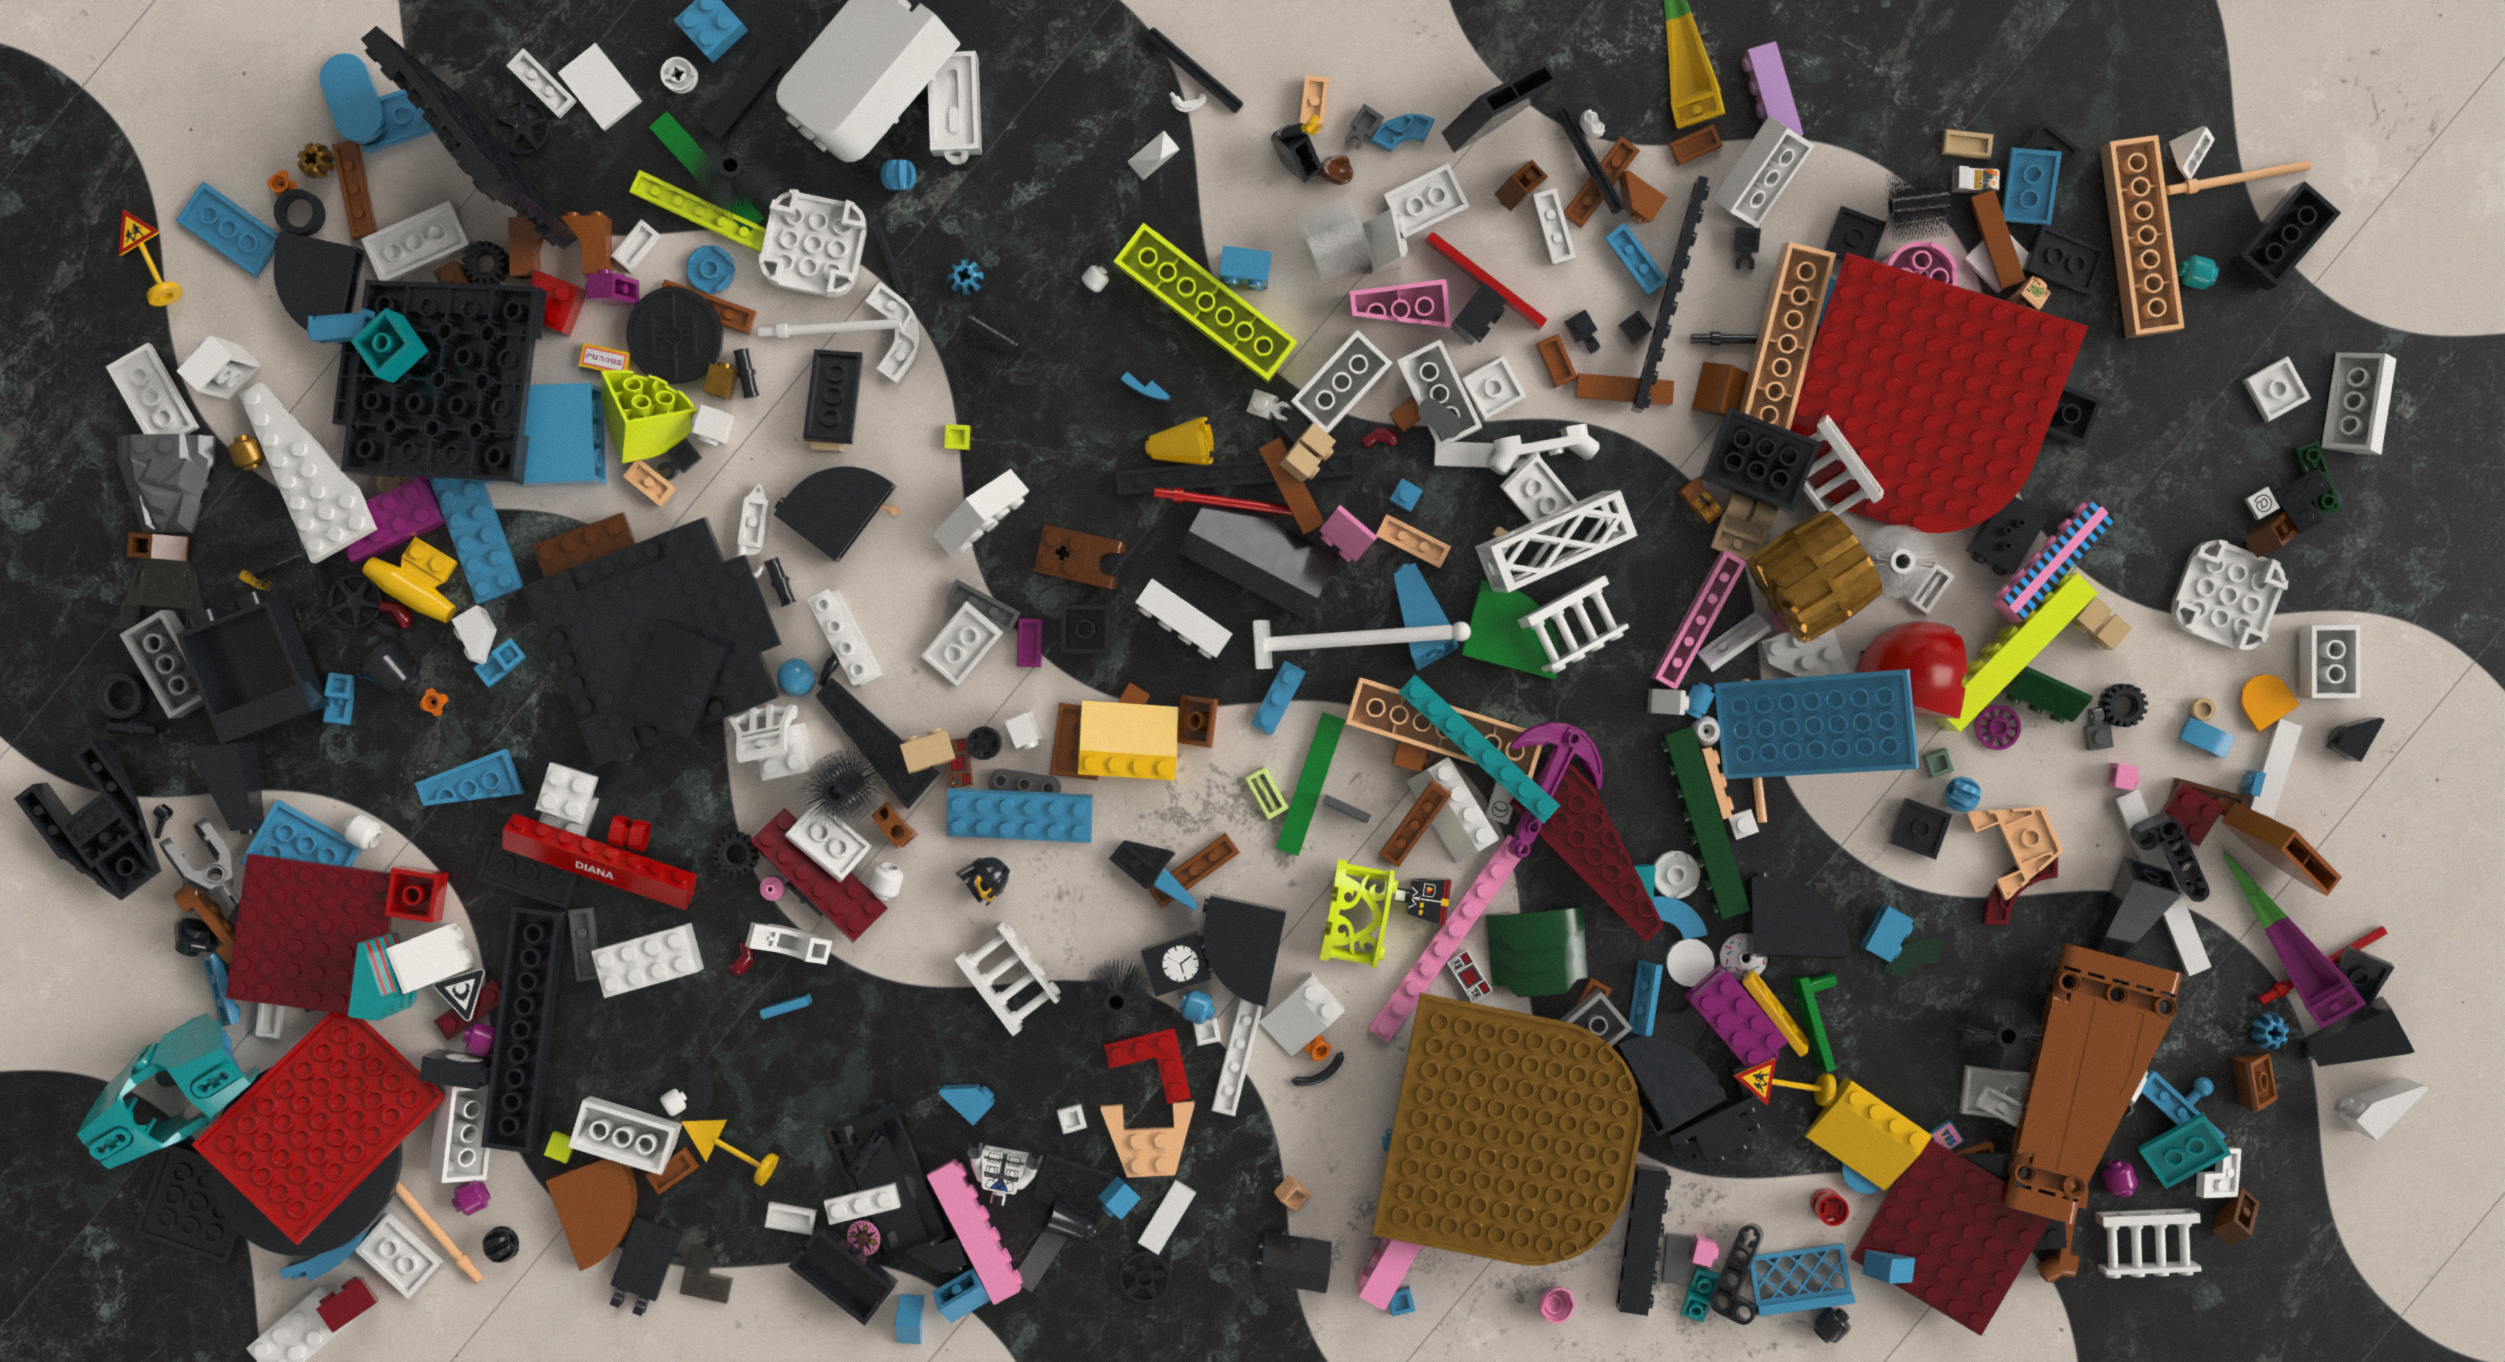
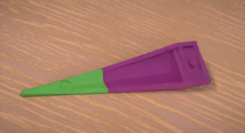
(2318, 981)

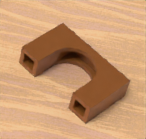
(592, 230)

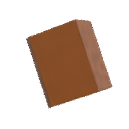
(1719, 388)
(1197, 721)
(2254, 1080)

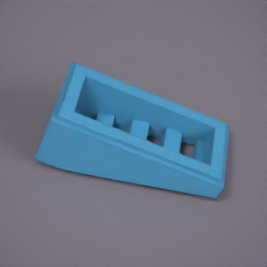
(1170, 886)

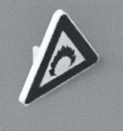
(462, 991)

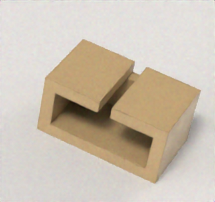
(1308, 452)
(2100, 626)
(927, 751)

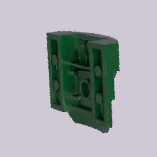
(1537, 950)

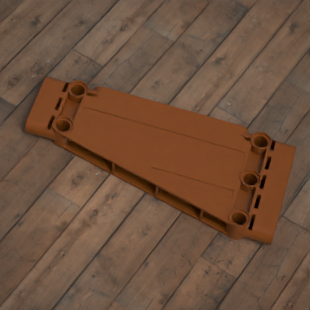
(2085, 1074)

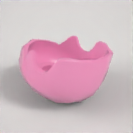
(1556, 1304)

